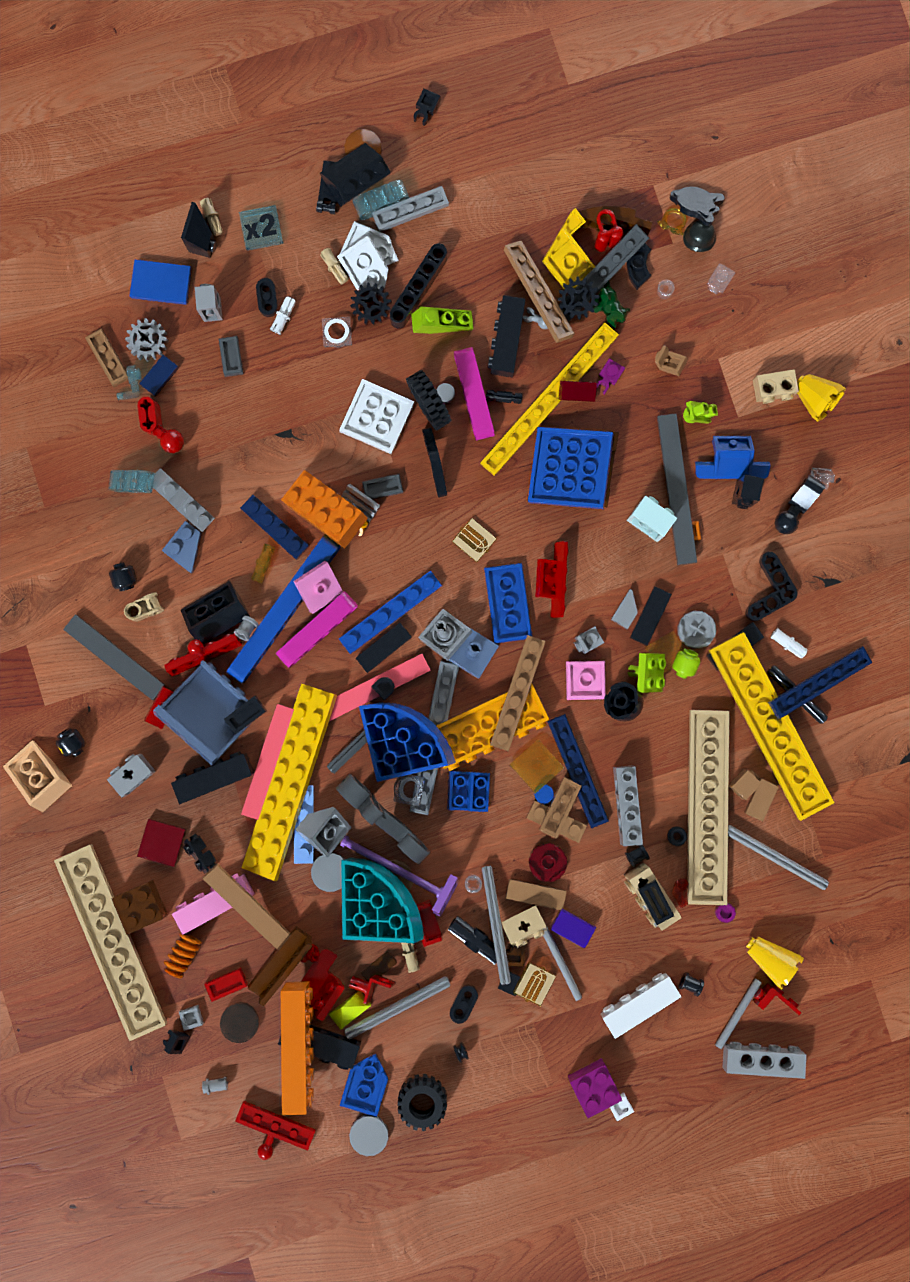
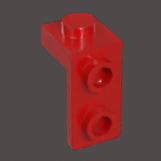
(765, 996)

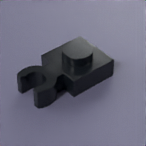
(427, 105)

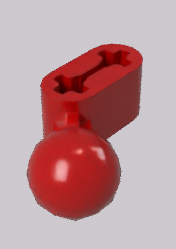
(170, 440)

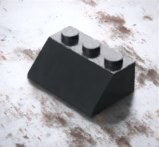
(355, 173)
(214, 613)

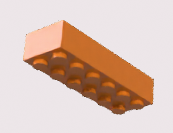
(295, 1048)

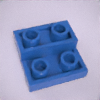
(468, 791)

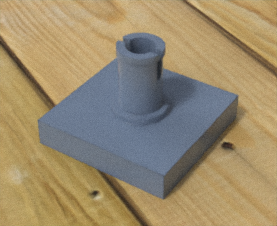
(474, 654)

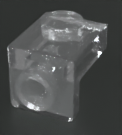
(720, 279)

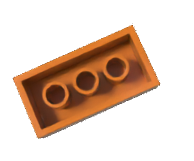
(324, 509)

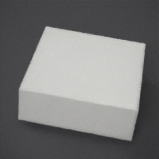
(622, 1108)

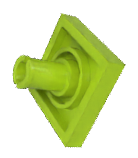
(649, 672)

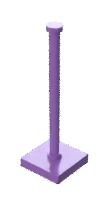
(443, 894)

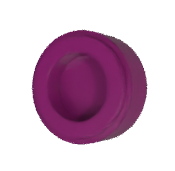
(725, 913)

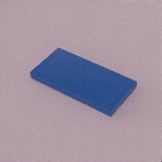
(508, 603)

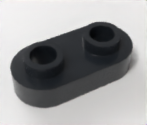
(266, 298)
(464, 1003)

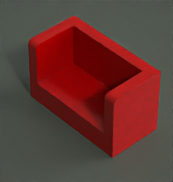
(431, 928)

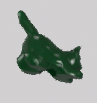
(610, 305)

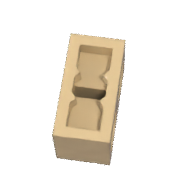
(774, 382)

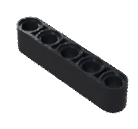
(423, 278)

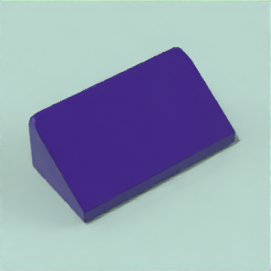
(573, 928)

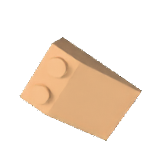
(37, 777)

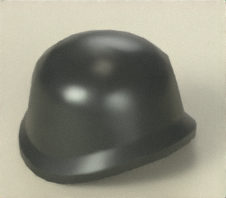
(699, 237)

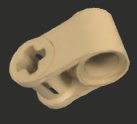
(145, 607)

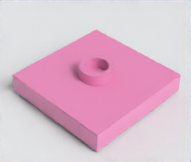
(318, 587)
(585, 680)

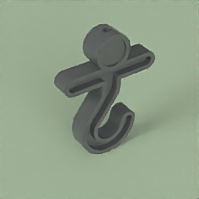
(373, 812)

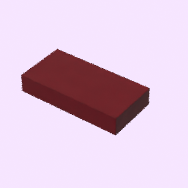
(577, 391)

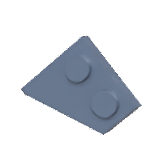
(184, 546)

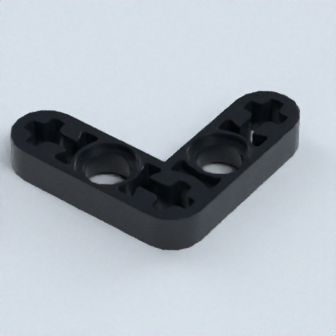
(435, 462)
(778, 594)

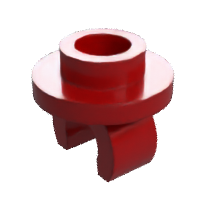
(312, 954)

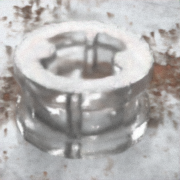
(671, 287)
(473, 889)

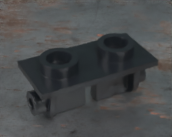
(194, 848)

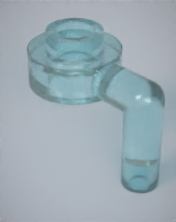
(134, 376)

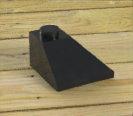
(197, 235)

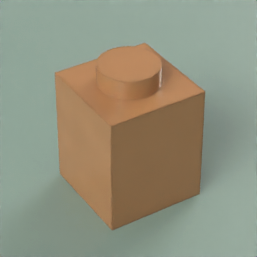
(745, 784)

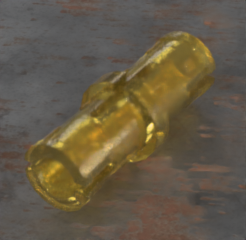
(263, 563)

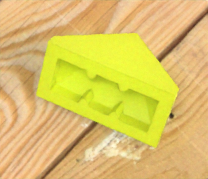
(349, 1010)

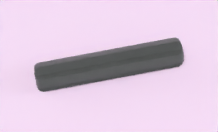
(347, 752)

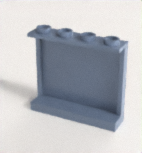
(199, 710)

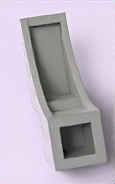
(181, 500)

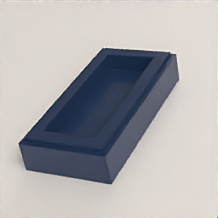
(159, 375)

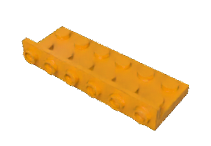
(473, 730)

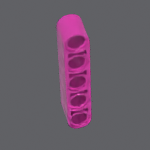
(474, 393)
(317, 629)

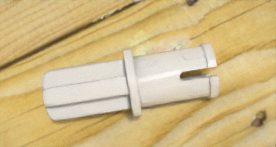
(283, 315)
(789, 643)

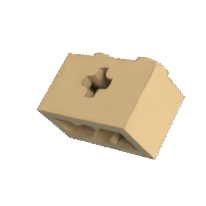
(514, 924)

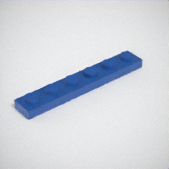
(390, 612)

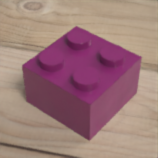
(594, 1088)

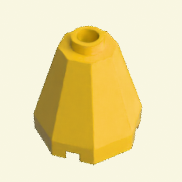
(819, 395)

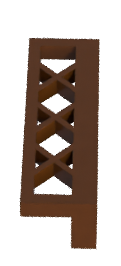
(280, 965)

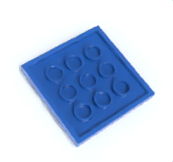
(570, 467)

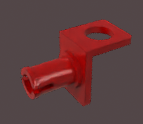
(368, 987)

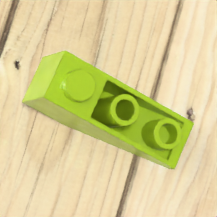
(441, 320)

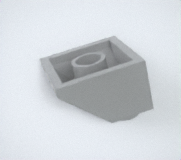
(324, 829)

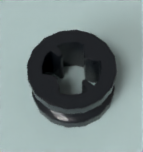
(461, 1052)

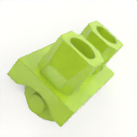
(699, 412)

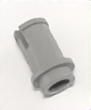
(214, 1085)

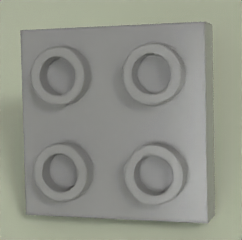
(445, 634)

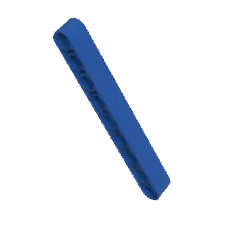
(279, 614)

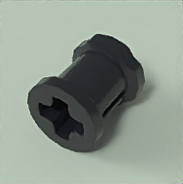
(637, 855)
(691, 984)

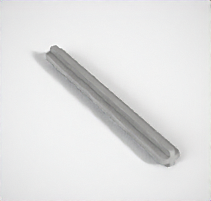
(777, 858)
(496, 926)
(397, 1007)

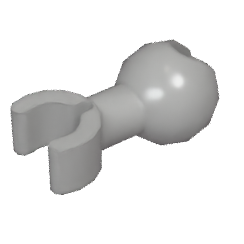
(536, 318)

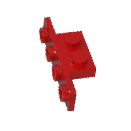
(552, 579)

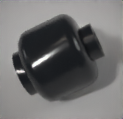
(122, 576)
(70, 742)

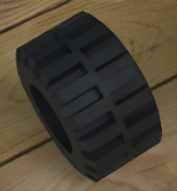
(418, 1118)

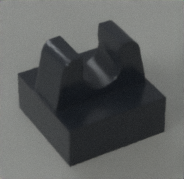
(176, 1042)

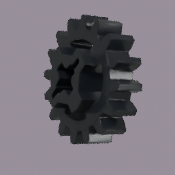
(373, 295)
(585, 304)

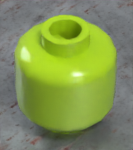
(686, 663)

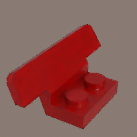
(325, 985)

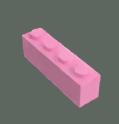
(205, 907)

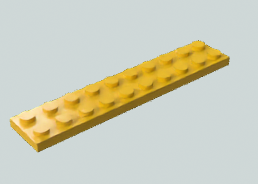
(774, 736)
(289, 782)

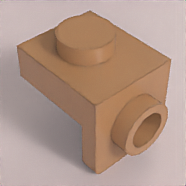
(670, 361)

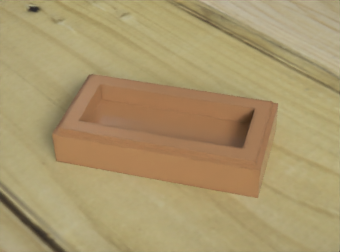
(761, 800)

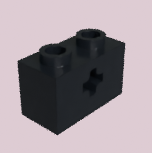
(747, 491)

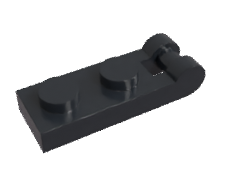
(326, 195)

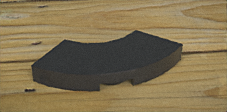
(637, 267)

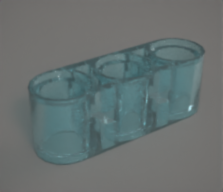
(379, 198)
(131, 481)

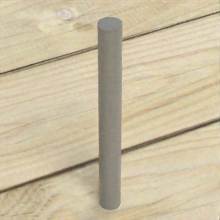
(562, 965)
(738, 1013)

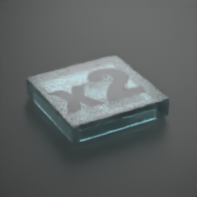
(261, 227)

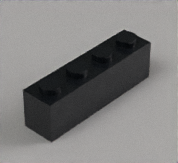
(507, 338)
(212, 778)
(334, 1048)

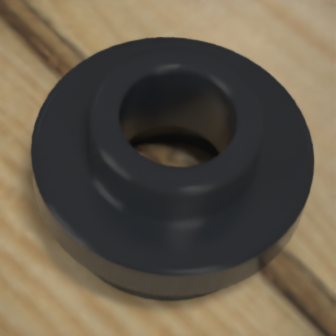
(683, 836)

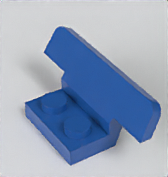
(732, 460)

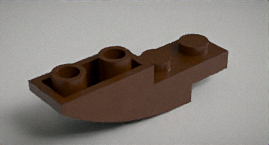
(624, 217)

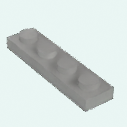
(410, 209)

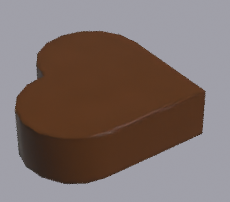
(516, 956)

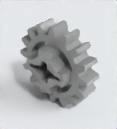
(149, 331)

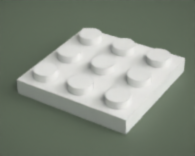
(376, 416)

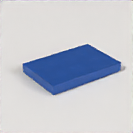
(160, 282)

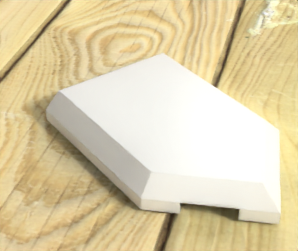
(381, 241)
(364, 264)

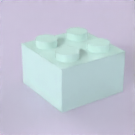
(652, 518)

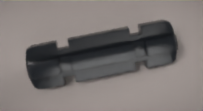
(504, 396)

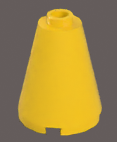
(774, 960)

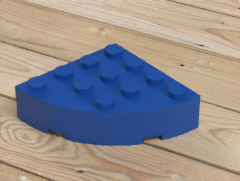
(403, 741)

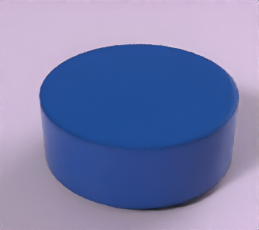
(544, 795)

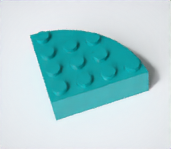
(377, 905)

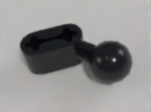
(801, 500)

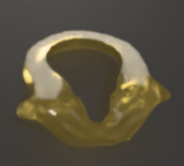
(677, 230)

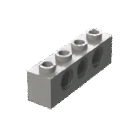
(627, 805)
(793, 1068)

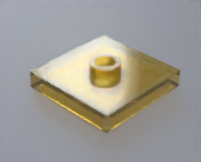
(536, 766)

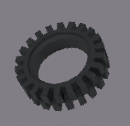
(428, 400)

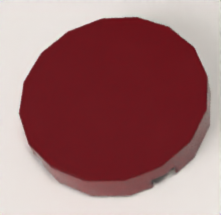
(547, 862)

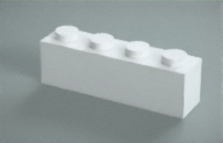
(640, 1004)

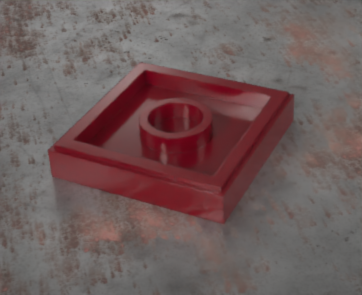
(161, 842)

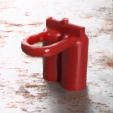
(607, 238)

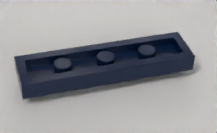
(274, 527)

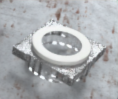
(346, 340)
(399, 794)

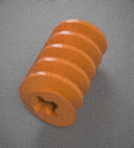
(182, 955)

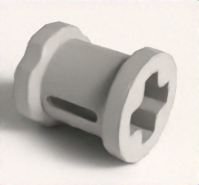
(246, 628)

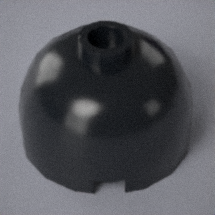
(623, 702)

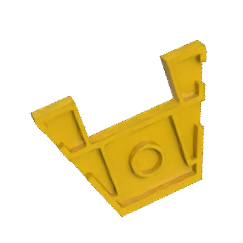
(565, 256)

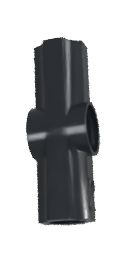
(473, 938)

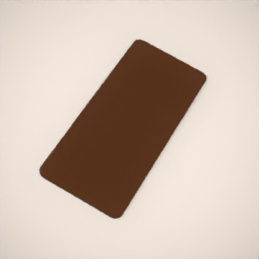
(379, 967)

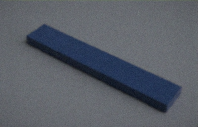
(820, 682)
(578, 770)

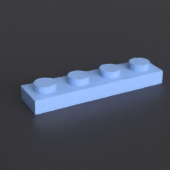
(302, 849)

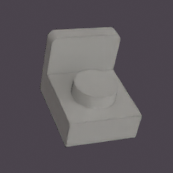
(588, 640)

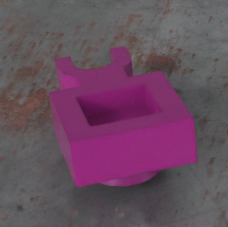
(610, 374)

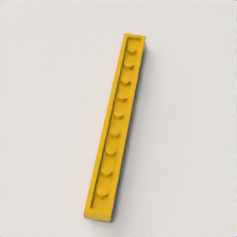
(548, 400)

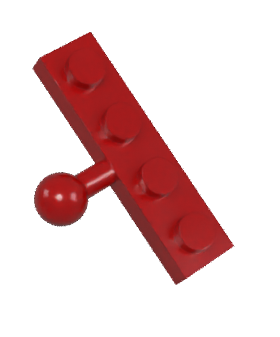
(198, 653)
(275, 1127)

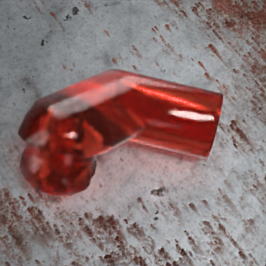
(678, 892)

